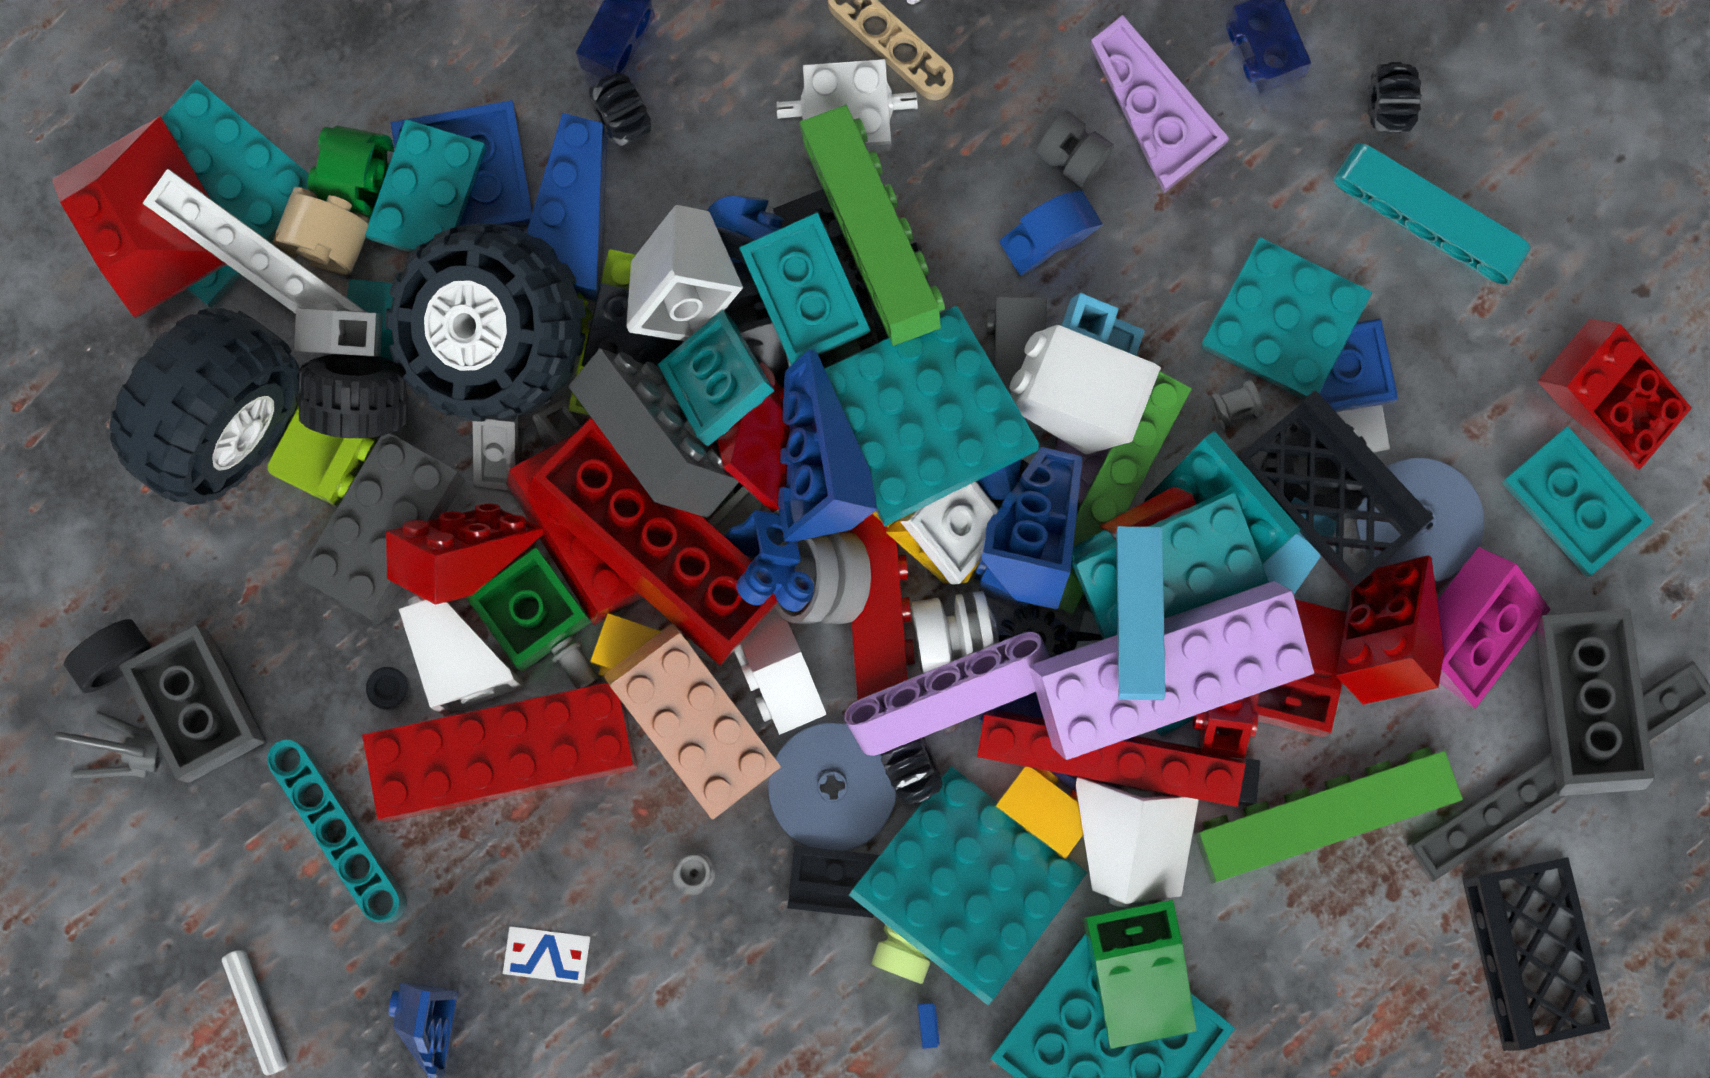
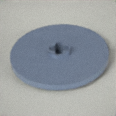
(1456, 513)
(811, 815)

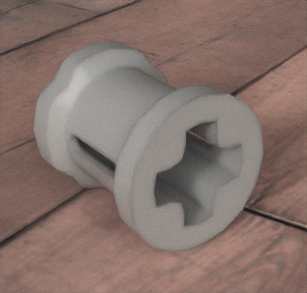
(1237, 404)

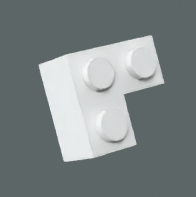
(780, 674)

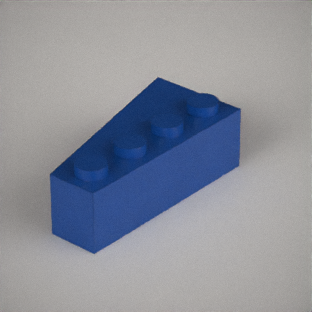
(572, 199)

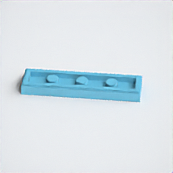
(1140, 613)

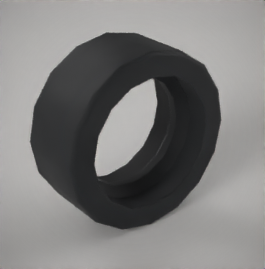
(98, 657)

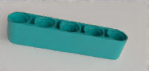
(1431, 214)
(322, 816)

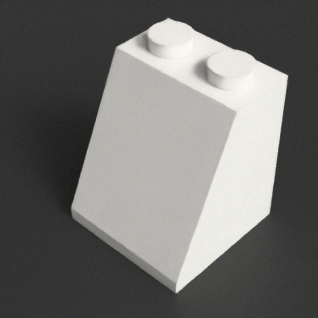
(680, 277)
(1082, 389)
(454, 658)
(1135, 841)

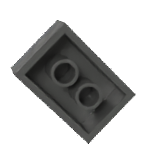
(191, 704)

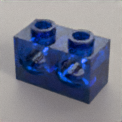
(614, 36)
(1278, 40)

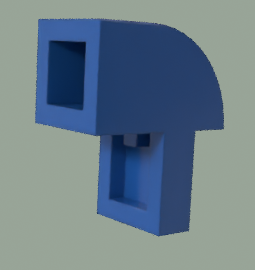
(745, 217)
(1050, 228)

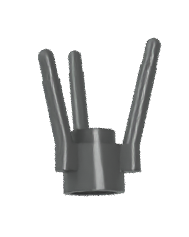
(140, 752)

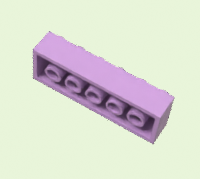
(1210, 661)

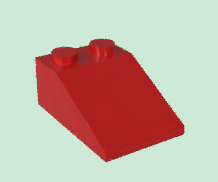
(754, 447)

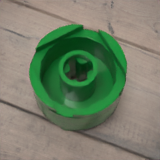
(351, 166)

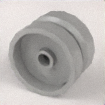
(839, 575)

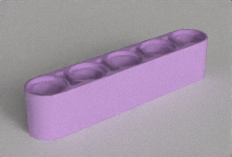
(946, 694)

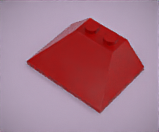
(129, 242)

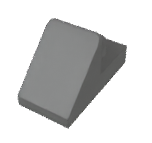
(495, 451)

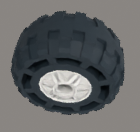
(485, 321)
(204, 405)

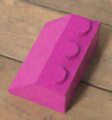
(1485, 623)

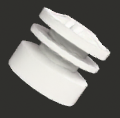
(952, 637)

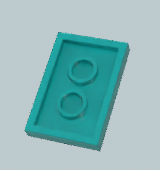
(424, 186)
(804, 288)
(715, 378)
(1577, 502)

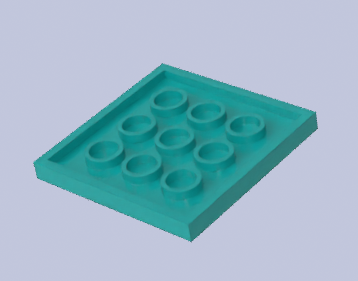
(236, 169)
(929, 416)
(1204, 560)
(968, 886)
(1067, 1035)

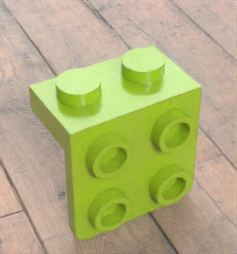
(319, 462)

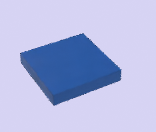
(1362, 371)

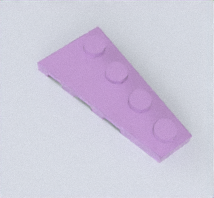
(1160, 110)

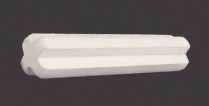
(254, 1012)

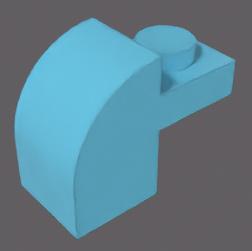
(1099, 322)

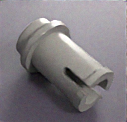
(575, 663)

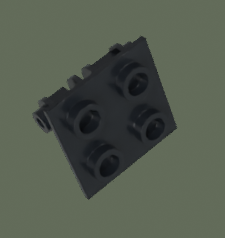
(610, 331)

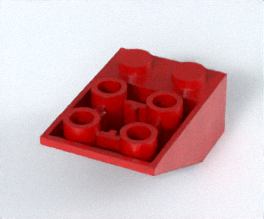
(1615, 391)
(456, 552)
(1392, 633)
(1311, 701)

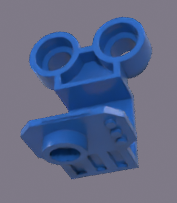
(773, 564)

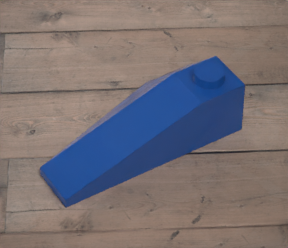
(826, 471)
(1034, 530)
(425, 1023)

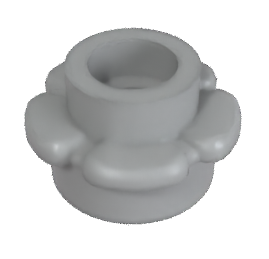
(682, 876)

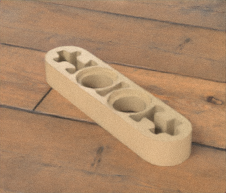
(886, 42)

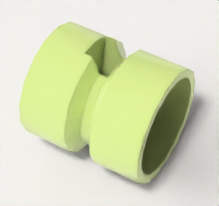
(900, 957)

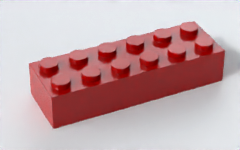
(657, 549)
(498, 752)

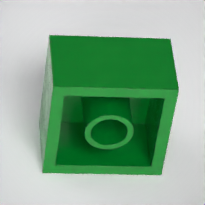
(528, 610)

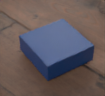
(928, 1025)

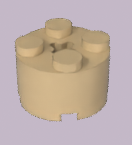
(321, 231)

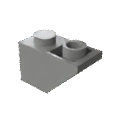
(338, 332)

